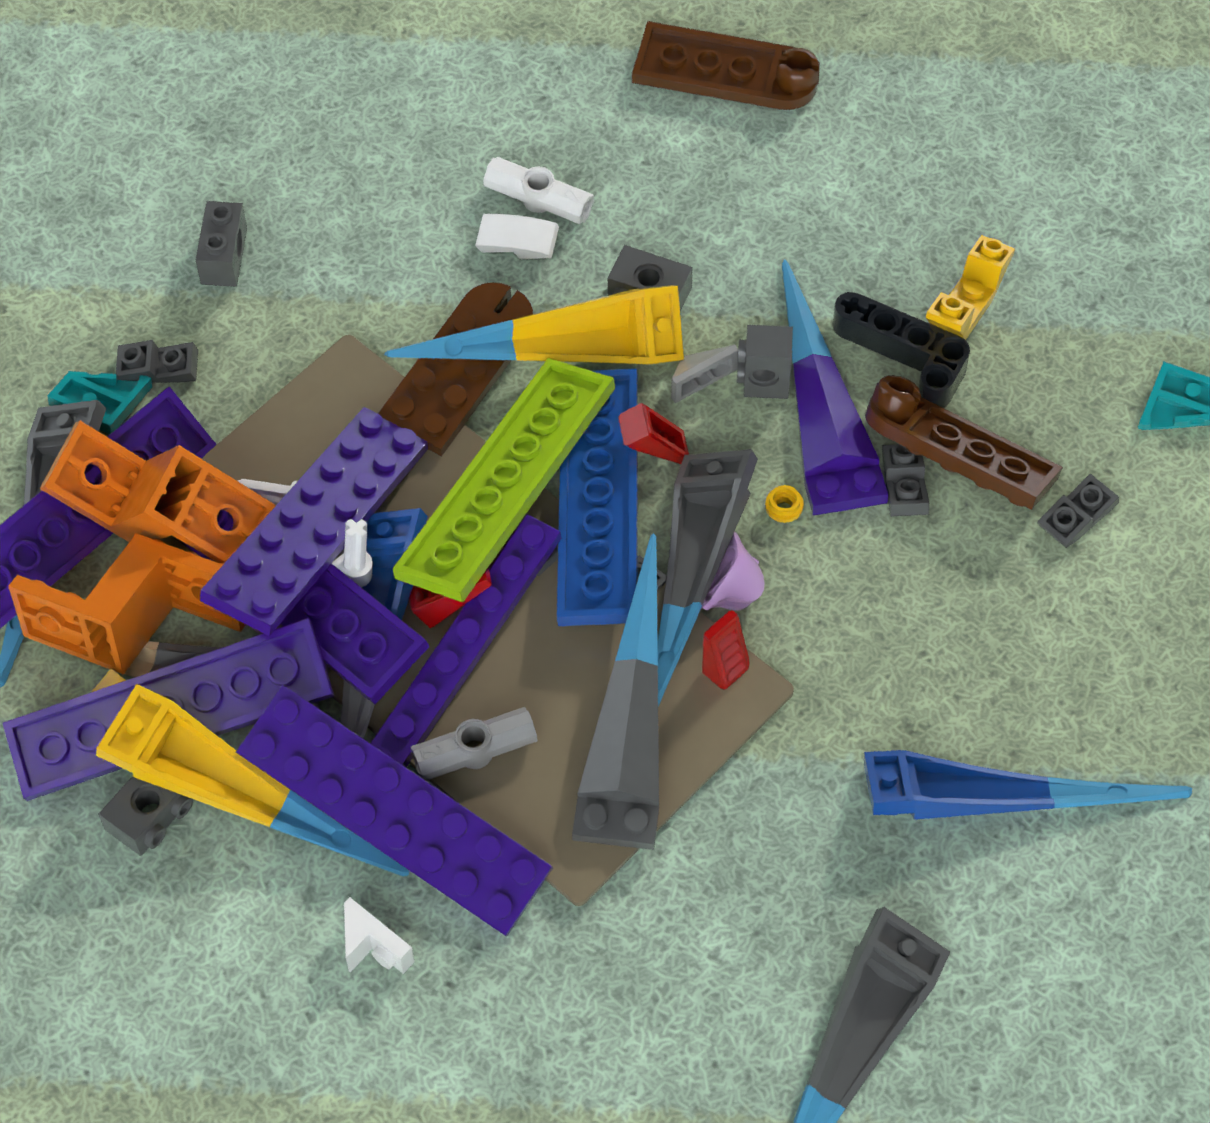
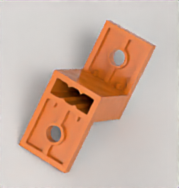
(154, 497)
(122, 607)

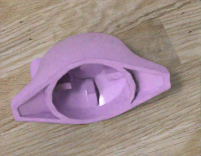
(737, 579)

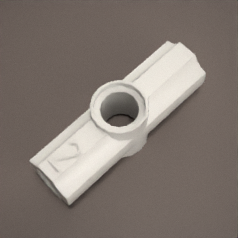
(538, 190)

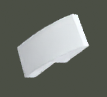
(518, 234)

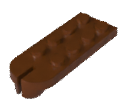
(726, 67)
(444, 393)
(958, 444)

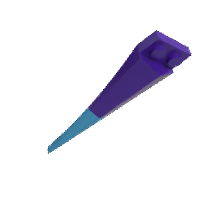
(836, 451)

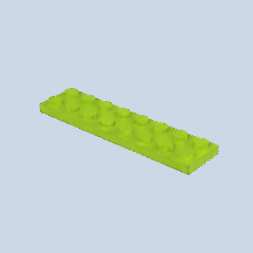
(504, 480)

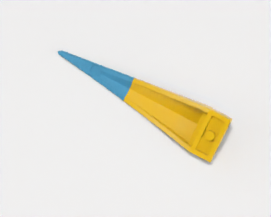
(616, 328)
(181, 755)

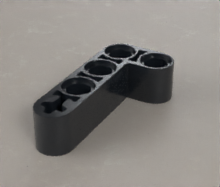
(861, 322)

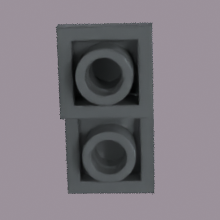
(161, 364)
(905, 481)
(1079, 511)

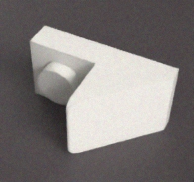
(366, 933)

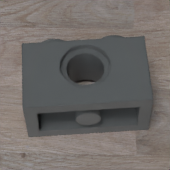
(221, 243)
(646, 270)
(765, 361)
(140, 829)

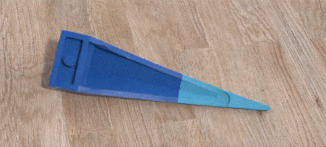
(945, 788)

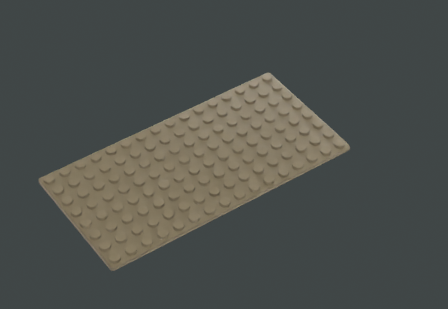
(531, 661)

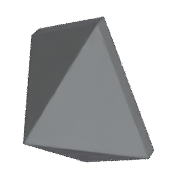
(702, 370)

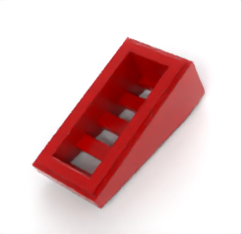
(652, 434)
(434, 608)
(725, 651)

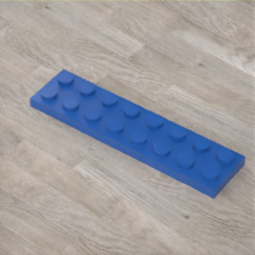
(599, 517)

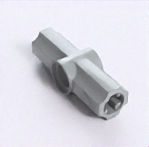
(450, 750)

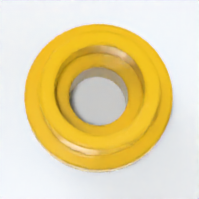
(788, 495)

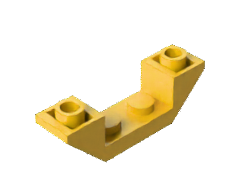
(975, 290)

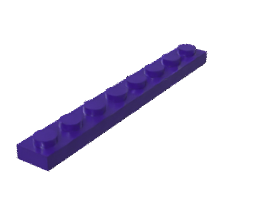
(466, 640)

